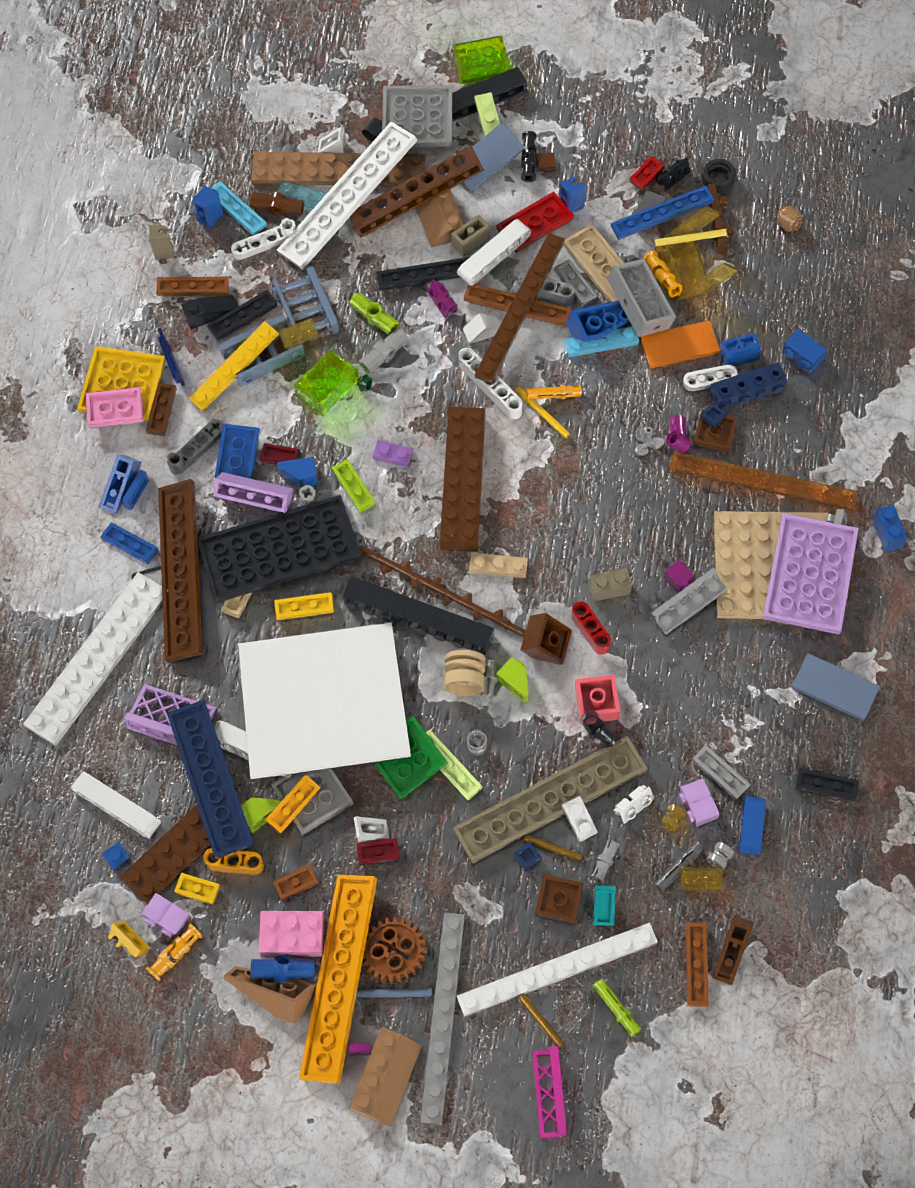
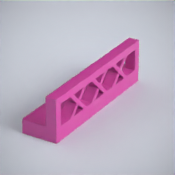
(557, 1093)

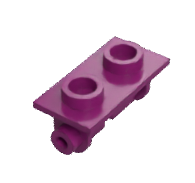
(438, 294)

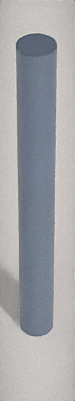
(380, 993)

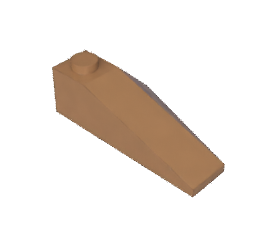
(282, 1000)

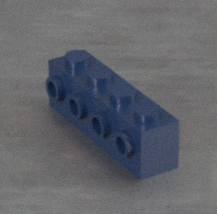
(748, 386)

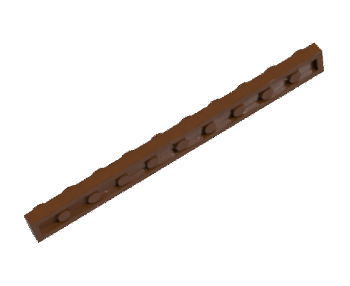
(519, 308)

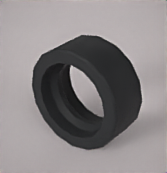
(723, 165)

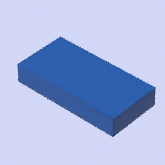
(135, 490)

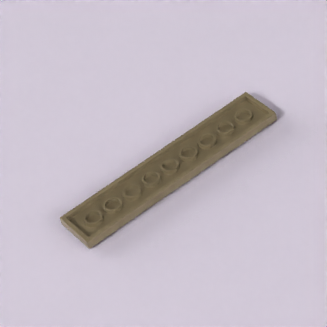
(543, 801)

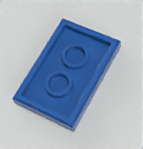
(237, 450)

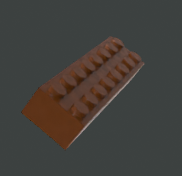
(463, 479)

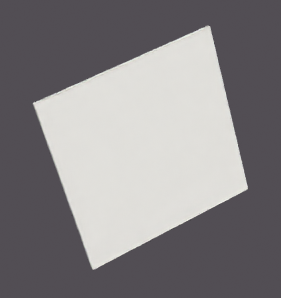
(322, 701)

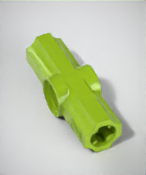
(367, 308)

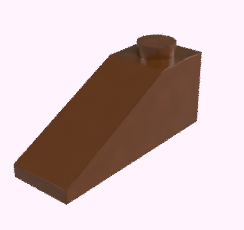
(732, 950)

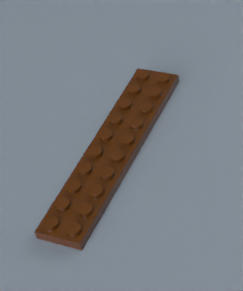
(180, 571)

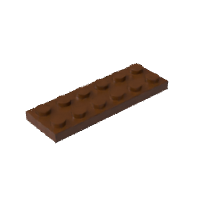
(168, 857)

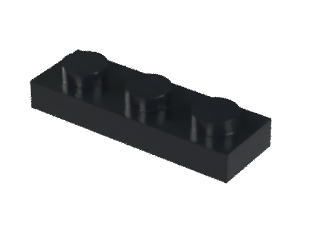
(827, 784)

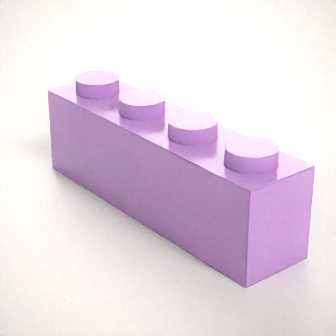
(253, 492)

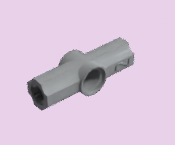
(384, 350)

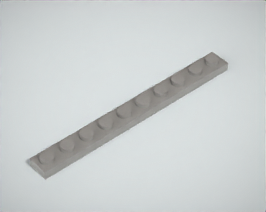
(442, 1019)

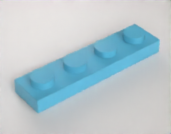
(239, 210)
(616, 339)

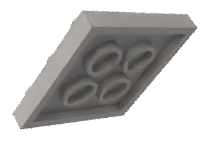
(325, 804)

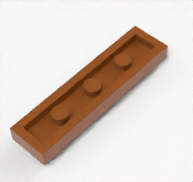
(192, 286)
(696, 964)

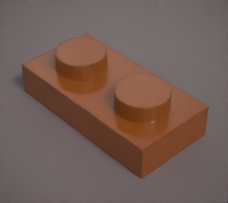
(295, 882)

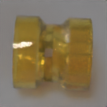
(673, 817)

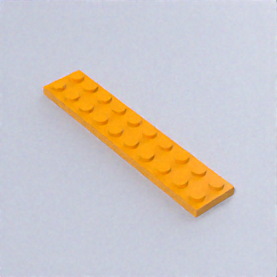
(338, 979)

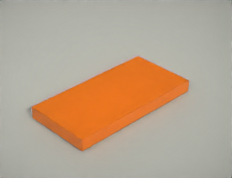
(680, 344)

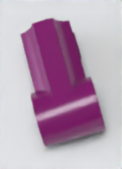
(677, 437)

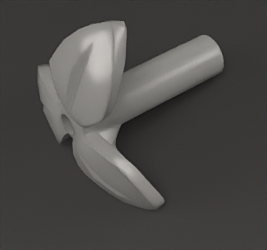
(644, 436)

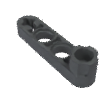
(193, 444)

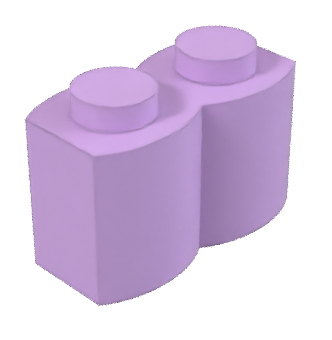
(699, 802)
(166, 915)

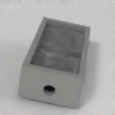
(641, 297)

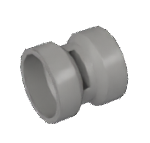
(478, 739)
(720, 855)

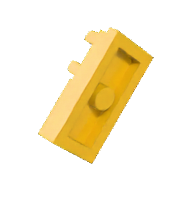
(129, 938)

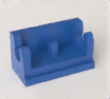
(572, 195)
(740, 350)

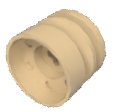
(464, 673)

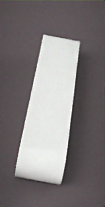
(494, 252)
(493, 390)
(234, 740)
(116, 805)

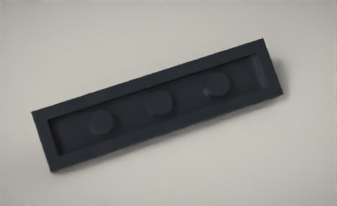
(242, 315)

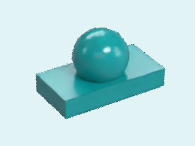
(604, 905)

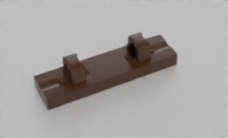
(717, 224)

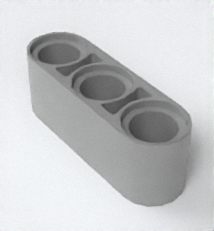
(557, 292)

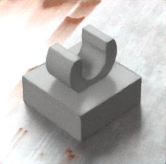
(839, 518)

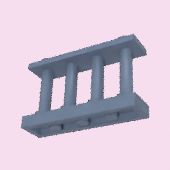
(317, 294)
(262, 368)

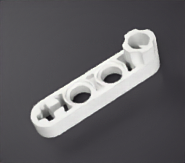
(285, 228)

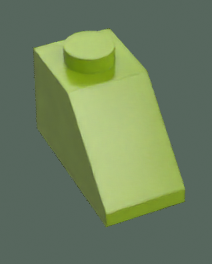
(514, 678)
(257, 810)

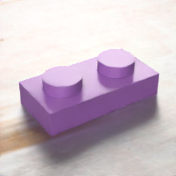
(393, 453)

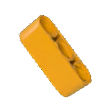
(241, 867)

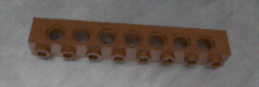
(424, 191)

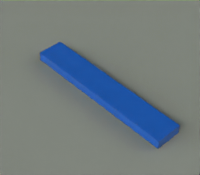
(662, 212)

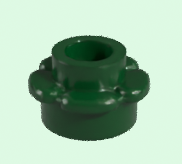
(364, 383)

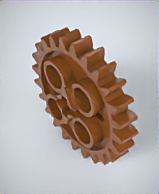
(382, 965)

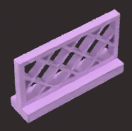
(150, 726)

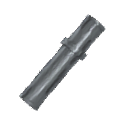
(686, 859)

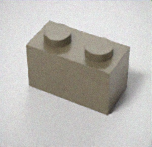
(470, 235)
(610, 584)

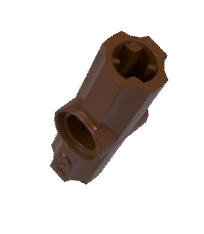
(276, 203)

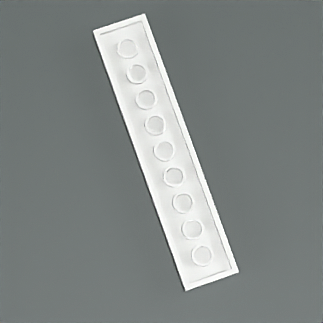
(347, 195)
(95, 659)

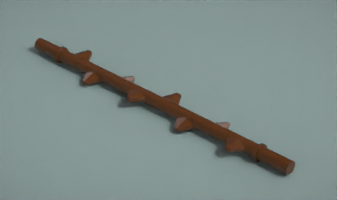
(448, 596)

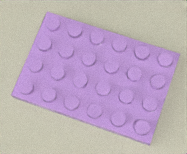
(811, 573)

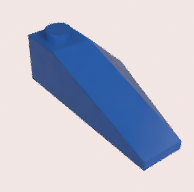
(596, 321)

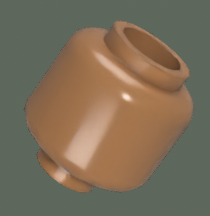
(789, 218)

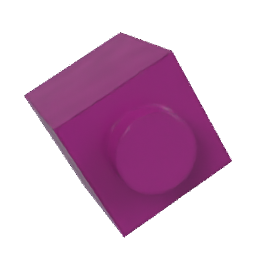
(678, 576)

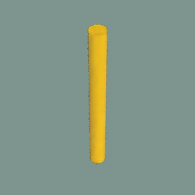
(543, 413)

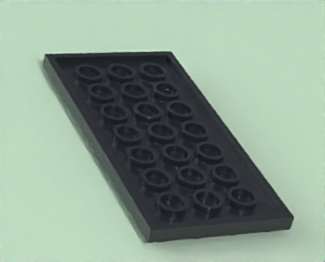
(278, 548)

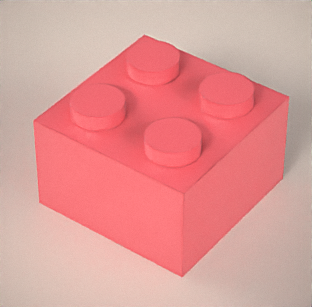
(597, 695)

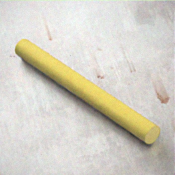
(690, 237)

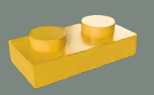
(197, 889)

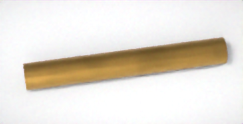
(553, 848)
(541, 1020)

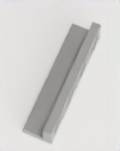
(688, 601)

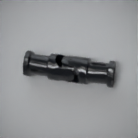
(528, 158)

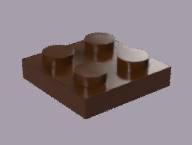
(718, 437)
(559, 899)

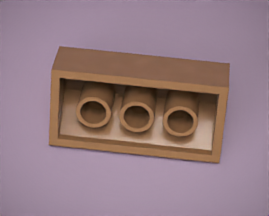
(440, 218)
(385, 1077)

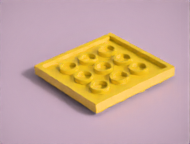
(123, 370)

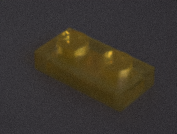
(298, 333)
(701, 878)

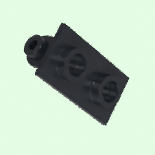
(675, 173)

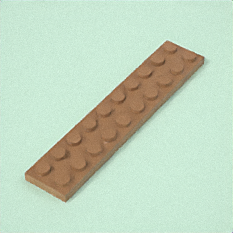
(324, 168)

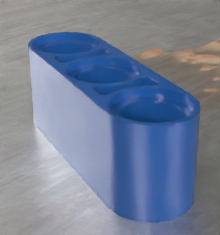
(752, 825)

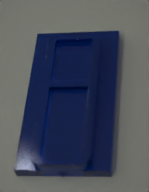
(170, 358)

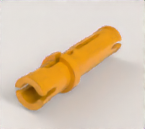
(553, 392)

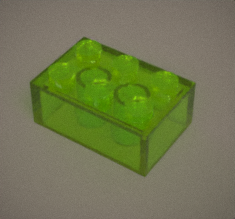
(480, 59)
(326, 382)

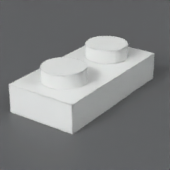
(579, 818)

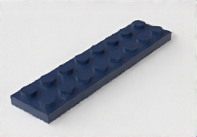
(210, 779)

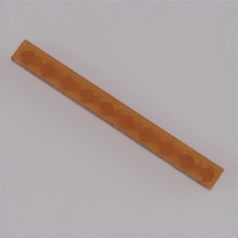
(763, 481)

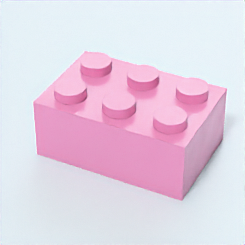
(291, 934)

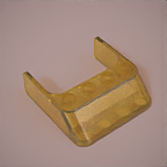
(685, 260)

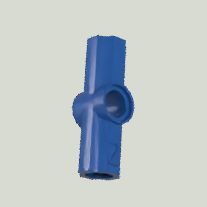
(282, 968)

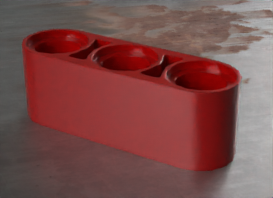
(590, 619)

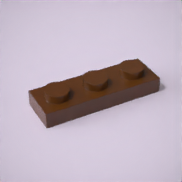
(161, 409)

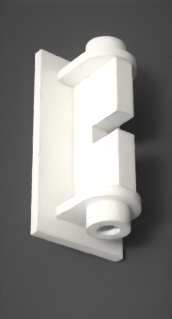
(640, 797)

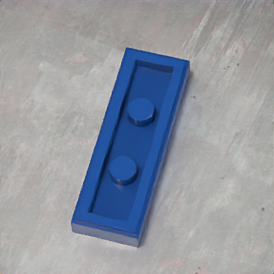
(129, 543)

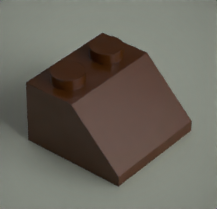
(546, 639)

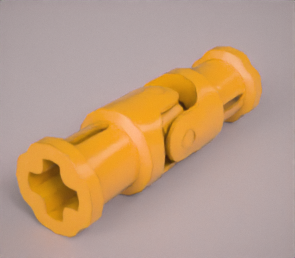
(663, 274)
(176, 949)

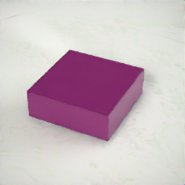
(360, 1049)

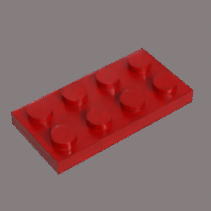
(541, 218)

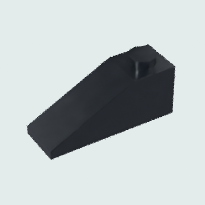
(208, 309)

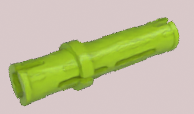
(622, 1015)

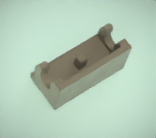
(160, 243)

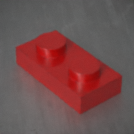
(646, 173)

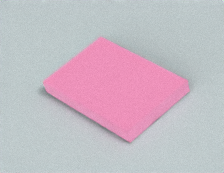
(114, 407)

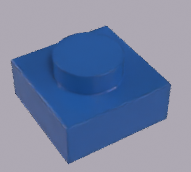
(116, 856)

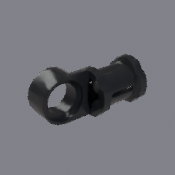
(599, 729)

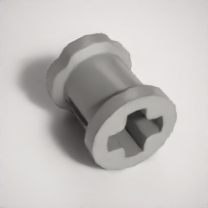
(307, 496)

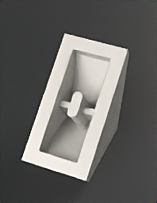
(333, 142)
(481, 328)
(371, 829)

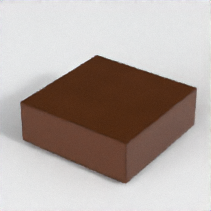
(546, 162)

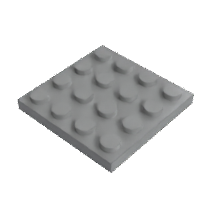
(420, 111)

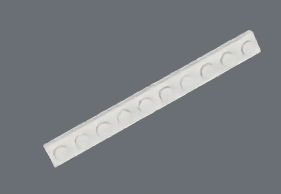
(556, 969)

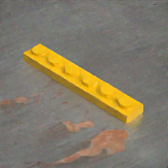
(233, 366)

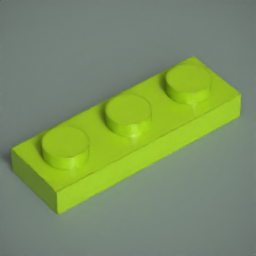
(353, 486)

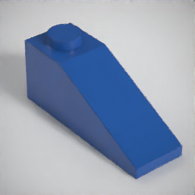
(119, 481)

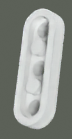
(700, 377)

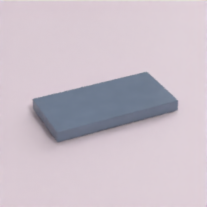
(494, 153)
(835, 687)

